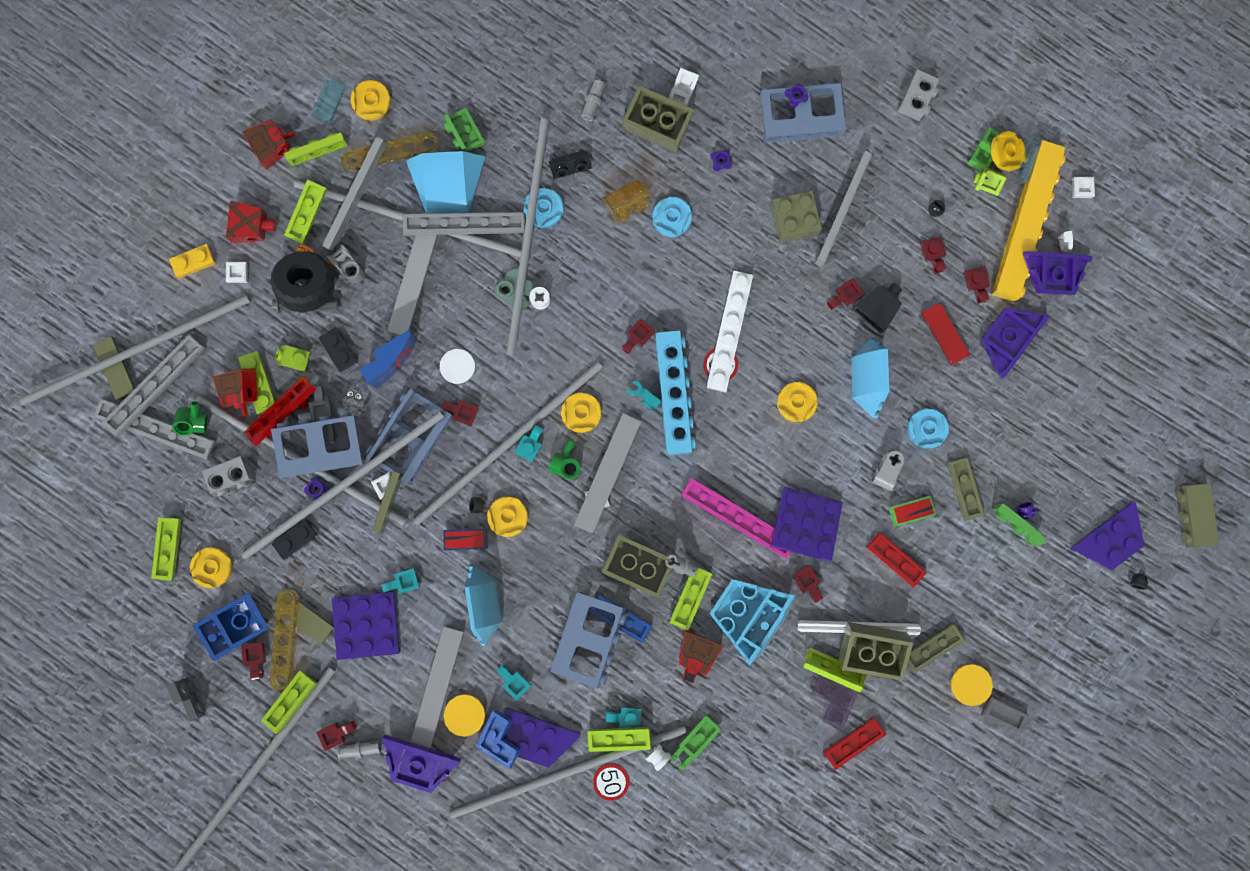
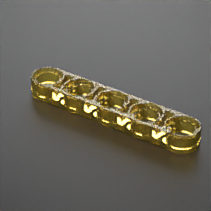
(400, 153)
(278, 647)

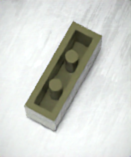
(1197, 515)

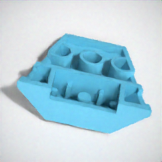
(446, 180)
(870, 376)
(482, 604)
(751, 616)

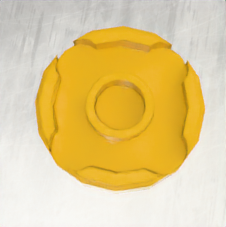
(370, 100)
(1007, 151)
(797, 402)
(581, 412)
(507, 516)
(211, 567)
(971, 684)
(464, 715)

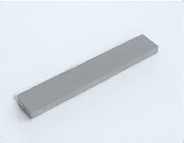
(354, 194)
(844, 206)
(463, 223)
(412, 283)
(153, 385)
(161, 432)
(607, 473)
(437, 687)

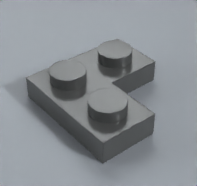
(184, 692)

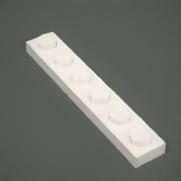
(729, 331)

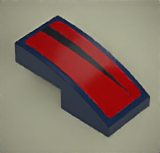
(465, 539)

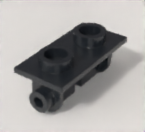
(562, 167)

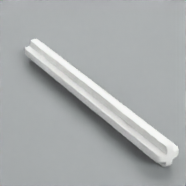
(840, 626)

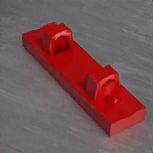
(280, 410)

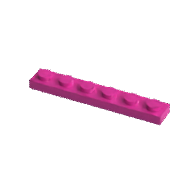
(731, 514)

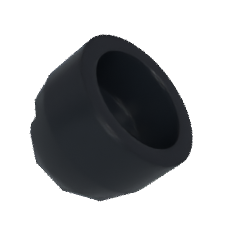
(934, 210)
(476, 505)
(1139, 581)

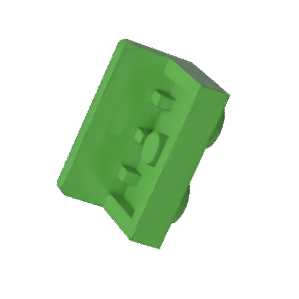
(464, 130)

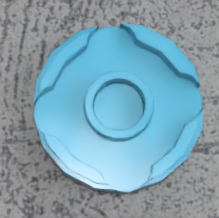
(548, 208)
(672, 216)
(928, 428)

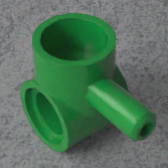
(189, 420)
(560, 461)

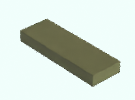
(117, 374)
(965, 488)
(387, 502)
(309, 621)
(934, 647)

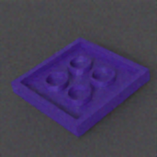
(806, 524)
(365, 625)

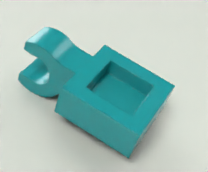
(649, 399)
(528, 446)
(404, 581)
(515, 684)
(626, 717)

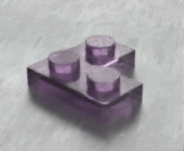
(840, 699)

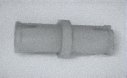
(593, 100)
(681, 565)
(359, 749)

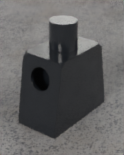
(879, 307)

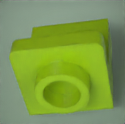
(989, 181)
(292, 357)

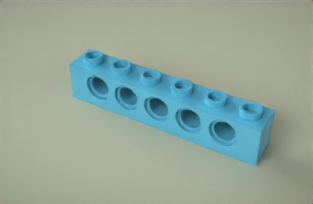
(665, 341)

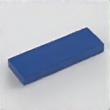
(634, 626)

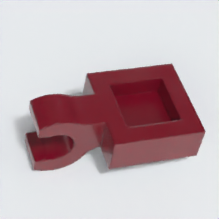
(934, 251)
(977, 281)
(846, 293)
(638, 334)
(463, 413)
(807, 581)
(253, 656)
(333, 734)

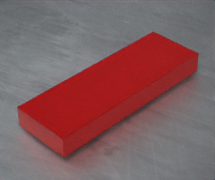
(945, 334)
(896, 559)
(854, 743)

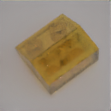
(626, 201)

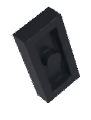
(338, 349)
(294, 539)

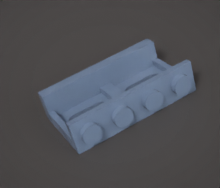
(804, 124)
(421, 445)
(318, 457)
(575, 635)

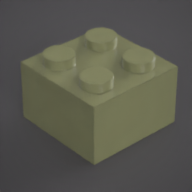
(795, 217)

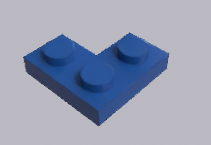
(493, 740)

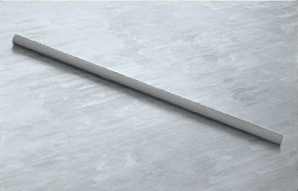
(398, 215)
(527, 237)
(134, 350)
(507, 444)
(293, 455)
(342, 485)
(253, 771)
(560, 775)

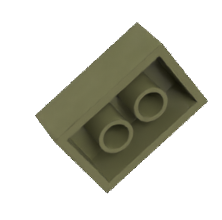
(657, 119)
(637, 566)
(875, 651)

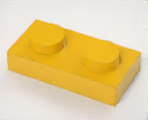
(192, 261)

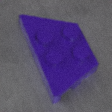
(1056, 271)
(1010, 337)
(1113, 539)
(538, 739)
(417, 764)

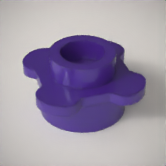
(797, 89)
(724, 155)
(310, 488)
(1026, 510)

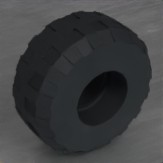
(305, 297)

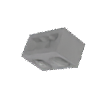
(916, 94)
(227, 472)

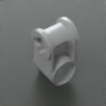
(344, 263)
(887, 474)

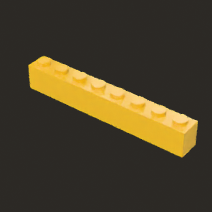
(1028, 222)

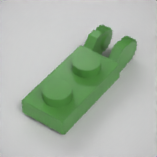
(1019, 525)
(696, 740)

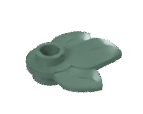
(511, 282)

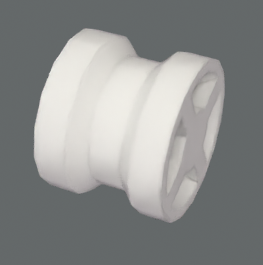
(539, 302)
(658, 757)

